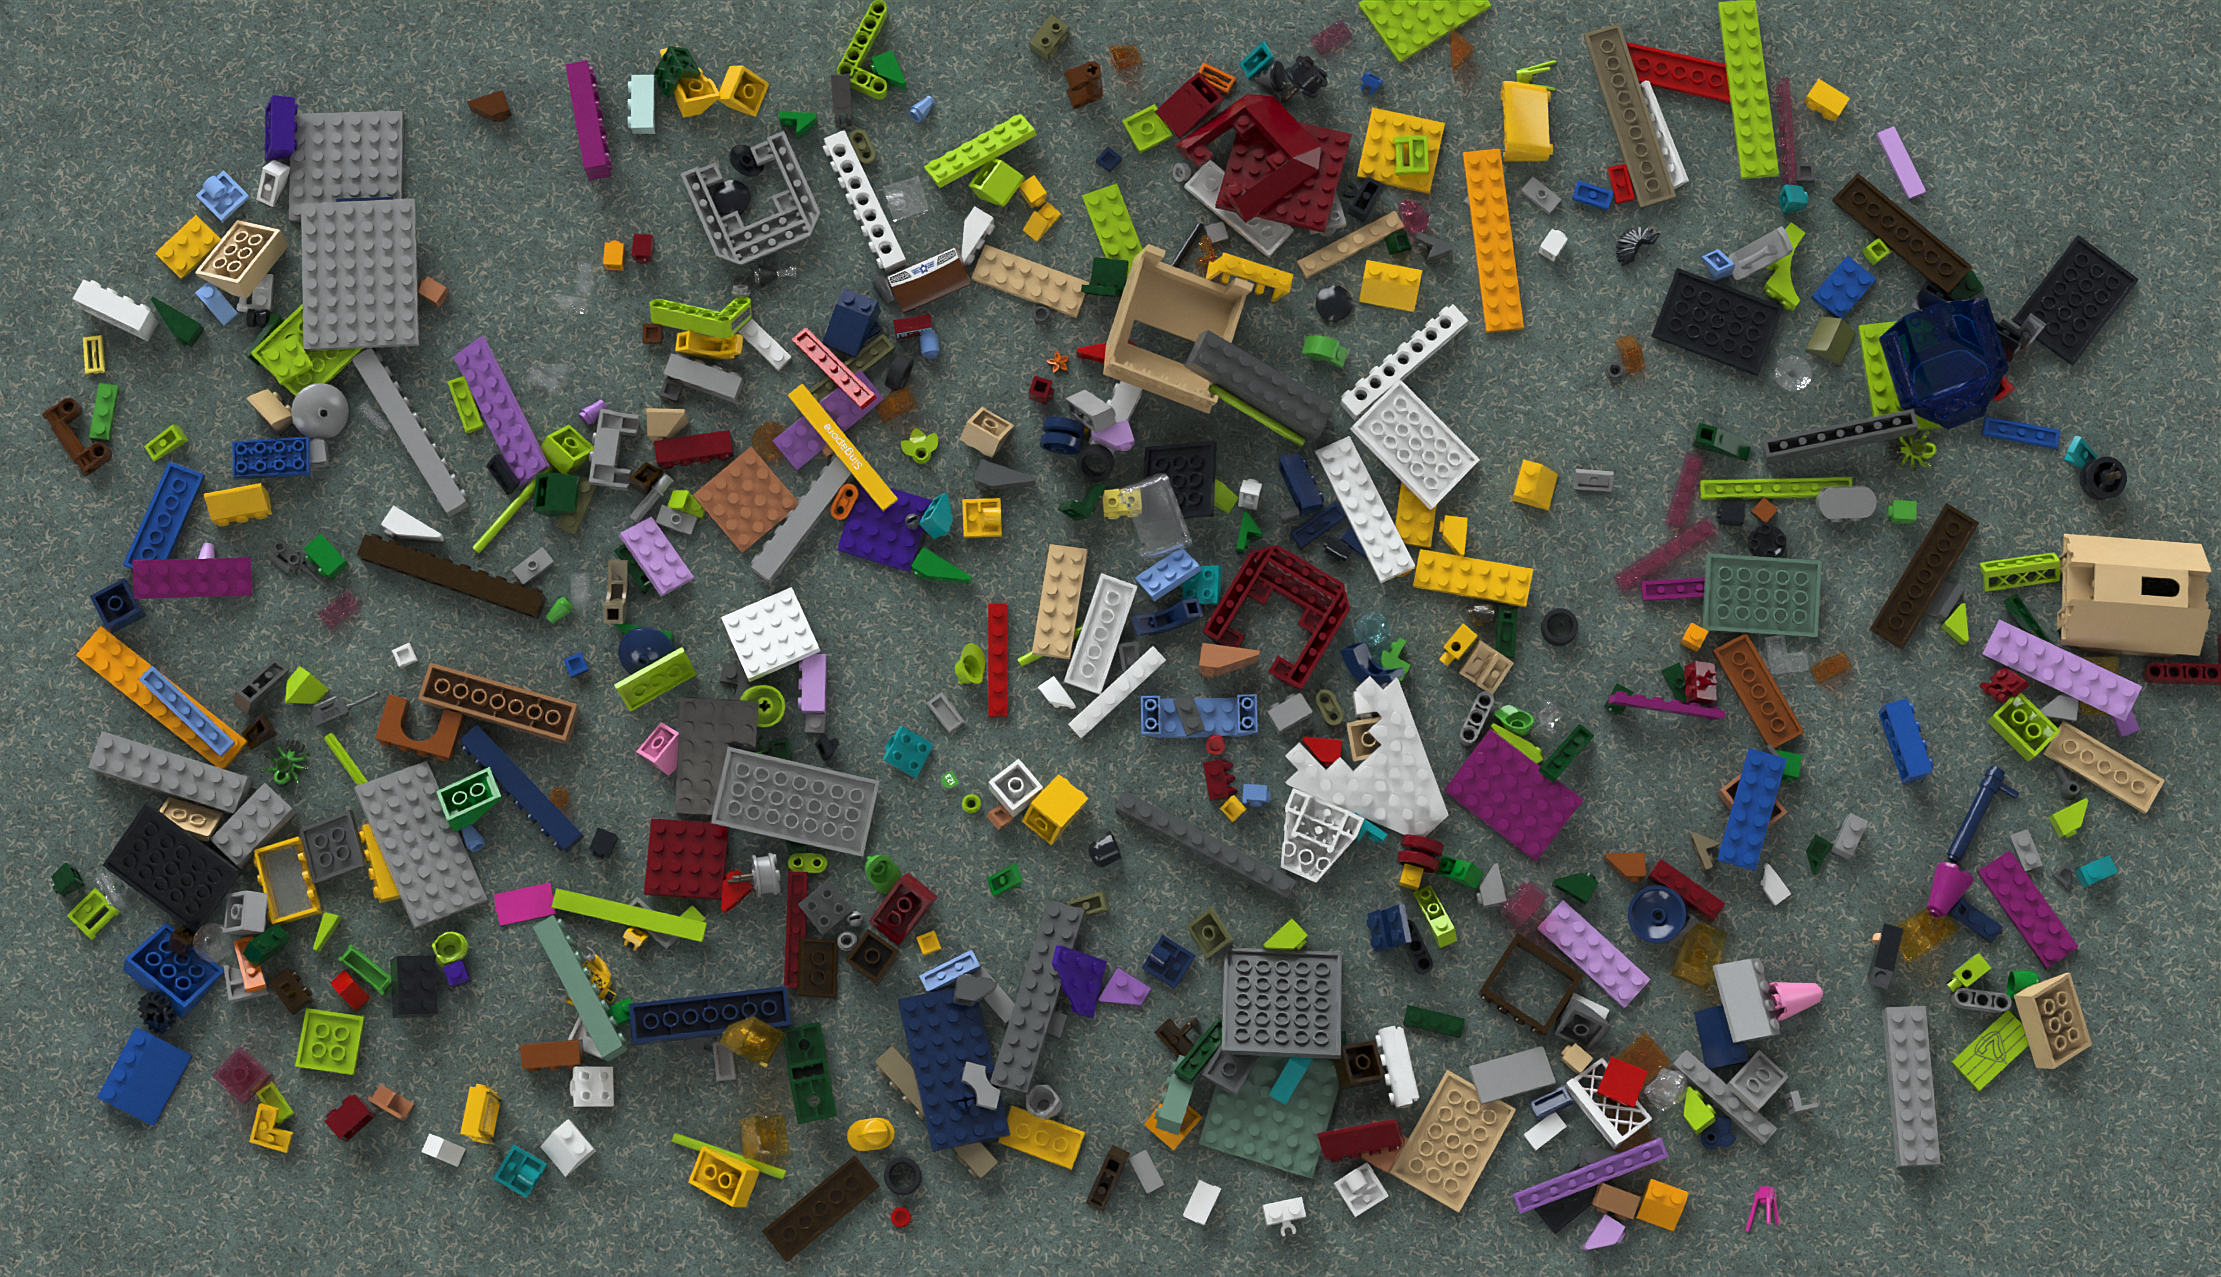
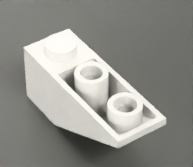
(976, 227)

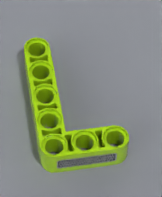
(701, 320)

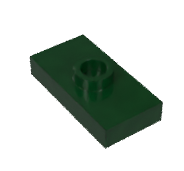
(1676, 681)

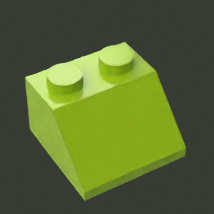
(566, 449)

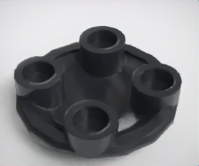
(731, 197)
(1334, 303)
(1767, 541)

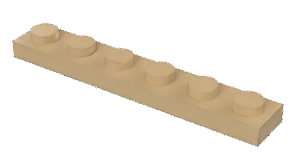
(1350, 244)

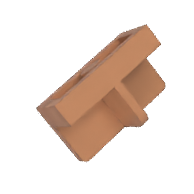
(392, 1102)

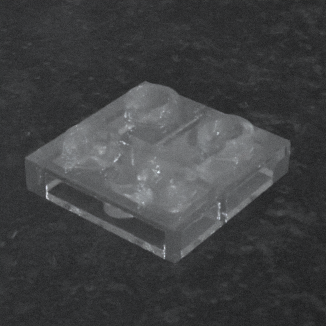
(906, 199)
(110, 885)

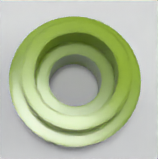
(971, 797)

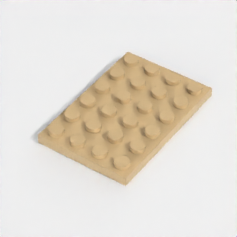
(1452, 1142)

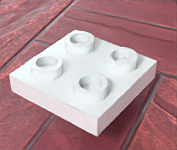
(592, 1087)
(1361, 1189)

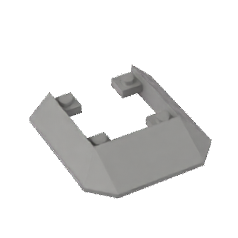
(791, 224)

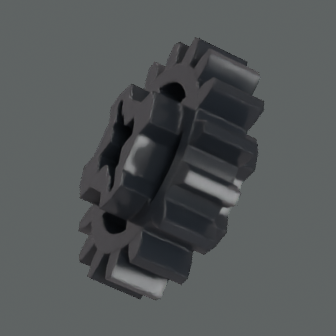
(156, 1012)

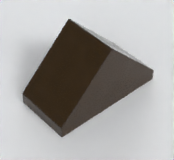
(644, 478)
(258, 731)
(181, 941)

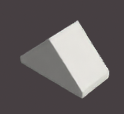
(443, 1150)

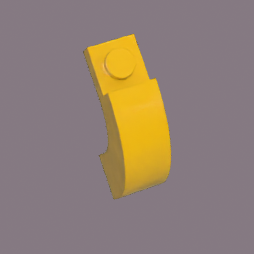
(707, 346)

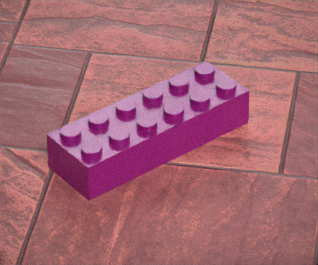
(589, 120)

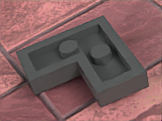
(2029, 329)
(736, 675)

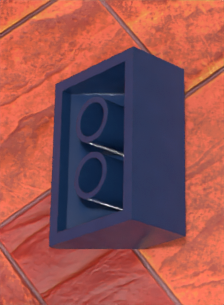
(1300, 484)
(1716, 1039)

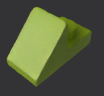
(686, 503)

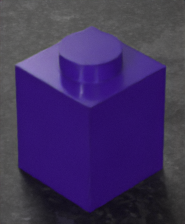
(457, 974)

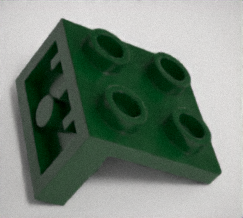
(673, 66)
(1107, 277)
(1081, 510)

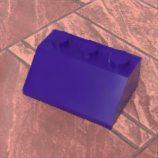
(280, 127)

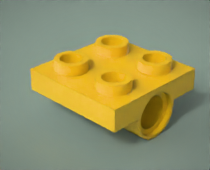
(982, 518)

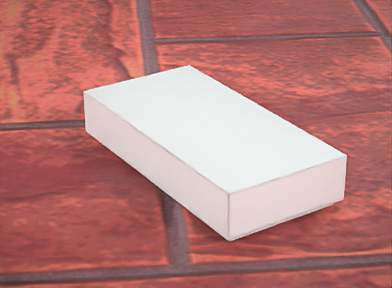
(1544, 1130)

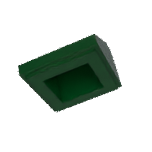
(1397, 243)

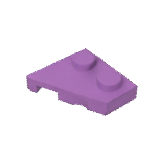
(1124, 990)

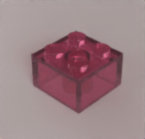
(1524, 905)
(242, 1075)

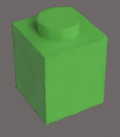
(1902, 511)

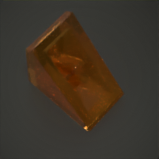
(1459, 50)
(1124, 56)
(1630, 353)

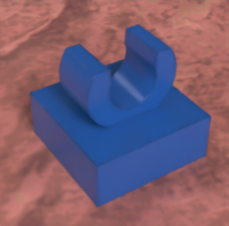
(1372, 81)

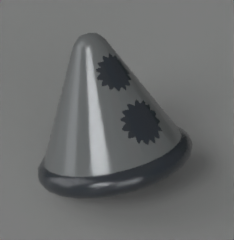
(1272, 76)

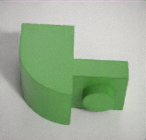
(1326, 349)
(1391, 660)

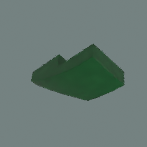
(1817, 852)

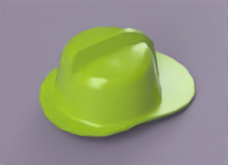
(971, 665)

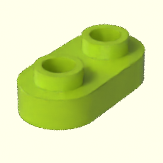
(807, 863)

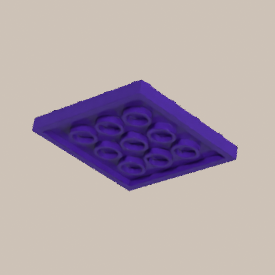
(881, 534)

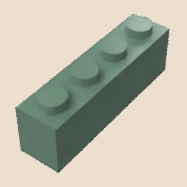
(1174, 1101)

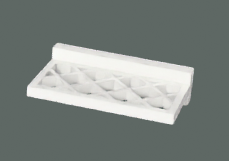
(1595, 1114)

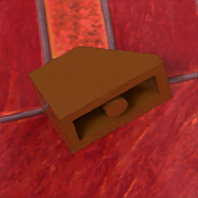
(1628, 865)

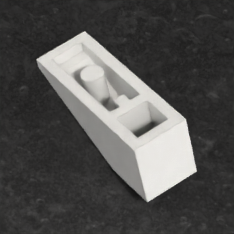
(1249, 494)
(407, 527)

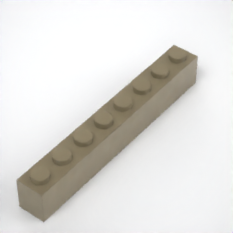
(903, 1078)

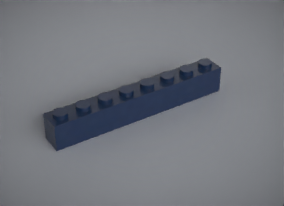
(525, 792)

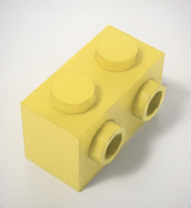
(1112, 506)

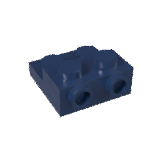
(1389, 928)

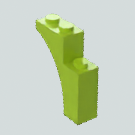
(1780, 283)

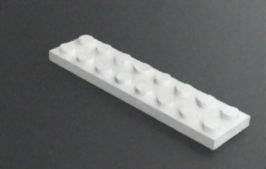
(1365, 509)

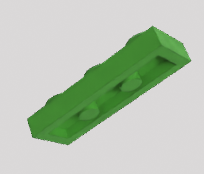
(104, 412)

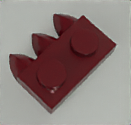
(1218, 780)

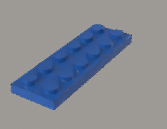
(165, 514)
(1751, 809)

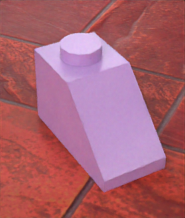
(1116, 436)
(1605, 1233)

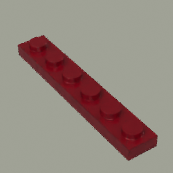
(795, 925)

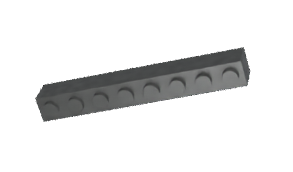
(1839, 436)

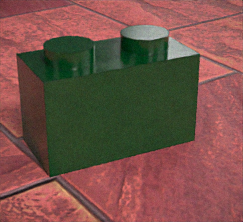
(266, 945)

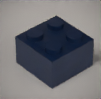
(117, 605)

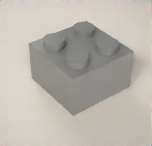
(245, 913)

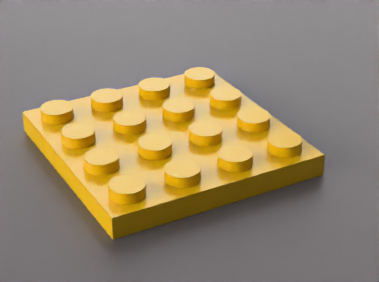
(1379, 151)

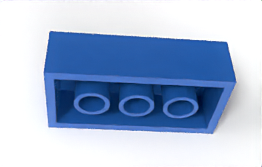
(1905, 741)

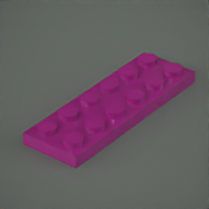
(192, 578)
(2027, 909)

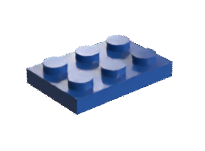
(1843, 288)

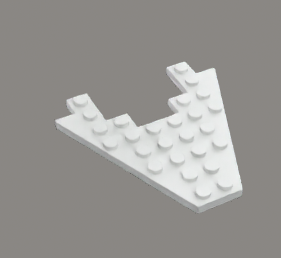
(1392, 783)

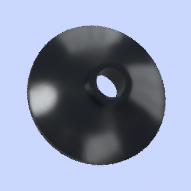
(743, 161)

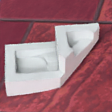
(1773, 885)

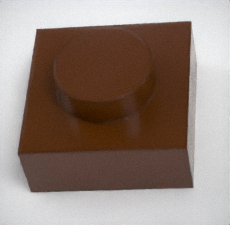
(652, 334)

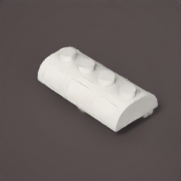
(1398, 1067)

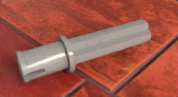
(651, 498)

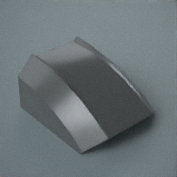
(1581, 1025)

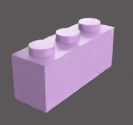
(813, 684)

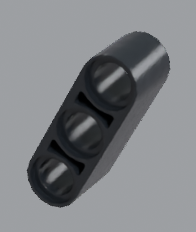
(1422, 954)

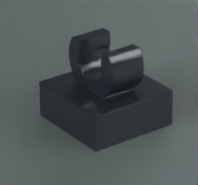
(826, 747)

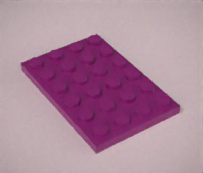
(1512, 795)

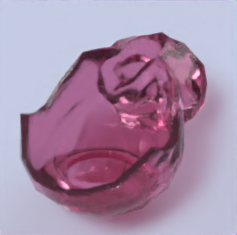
(1413, 216)

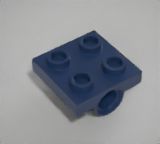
(1168, 961)

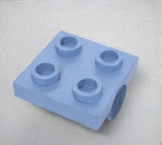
(222, 195)

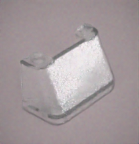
(1155, 516)

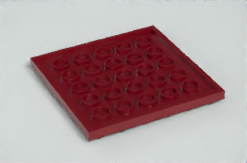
(1308, 203)

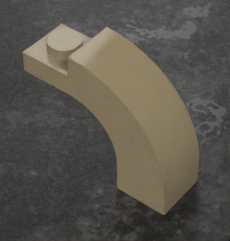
(617, 592)

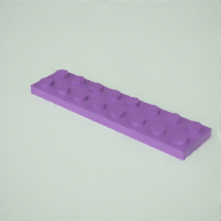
(501, 411)

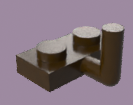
(1176, 1038)

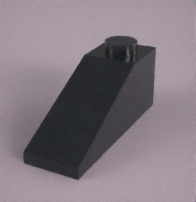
(1885, 956)

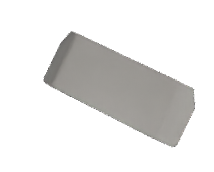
(1760, 253)

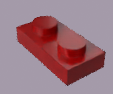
(1620, 184)

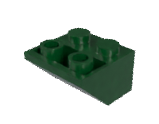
(556, 494)

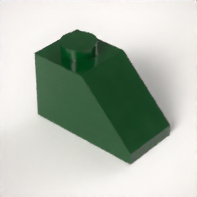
(66, 880)
(1578, 886)

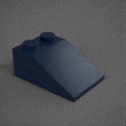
(851, 322)

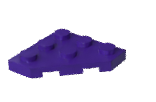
(1080, 978)

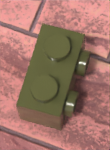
(1049, 37)

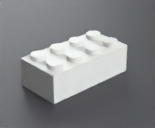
(115, 309)

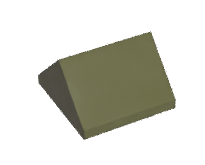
(1831, 339)
(1209, 933)

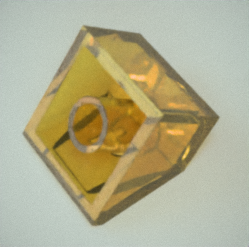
(763, 1136)

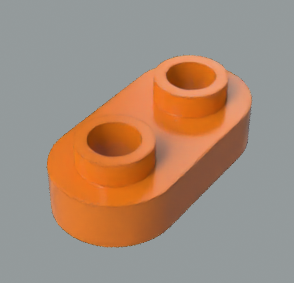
(845, 501)

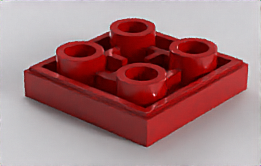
(1622, 1082)

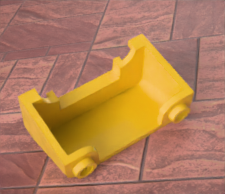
(1525, 122)

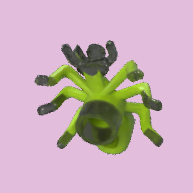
(1917, 450)

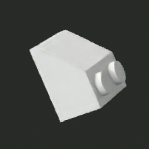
(567, 1147)

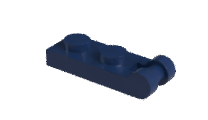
(1975, 920)

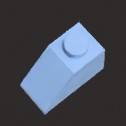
(216, 303)

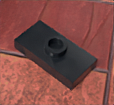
(503, 474)

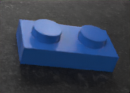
(1592, 195)

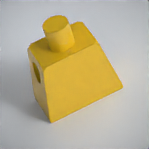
(1465, 638)

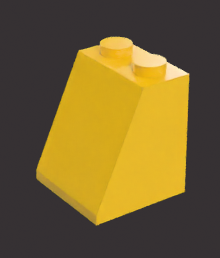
(1054, 809)

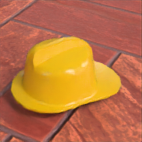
(870, 1134)

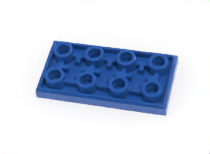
(271, 458)

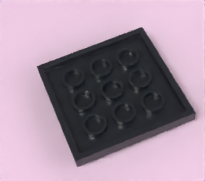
(1190, 473)

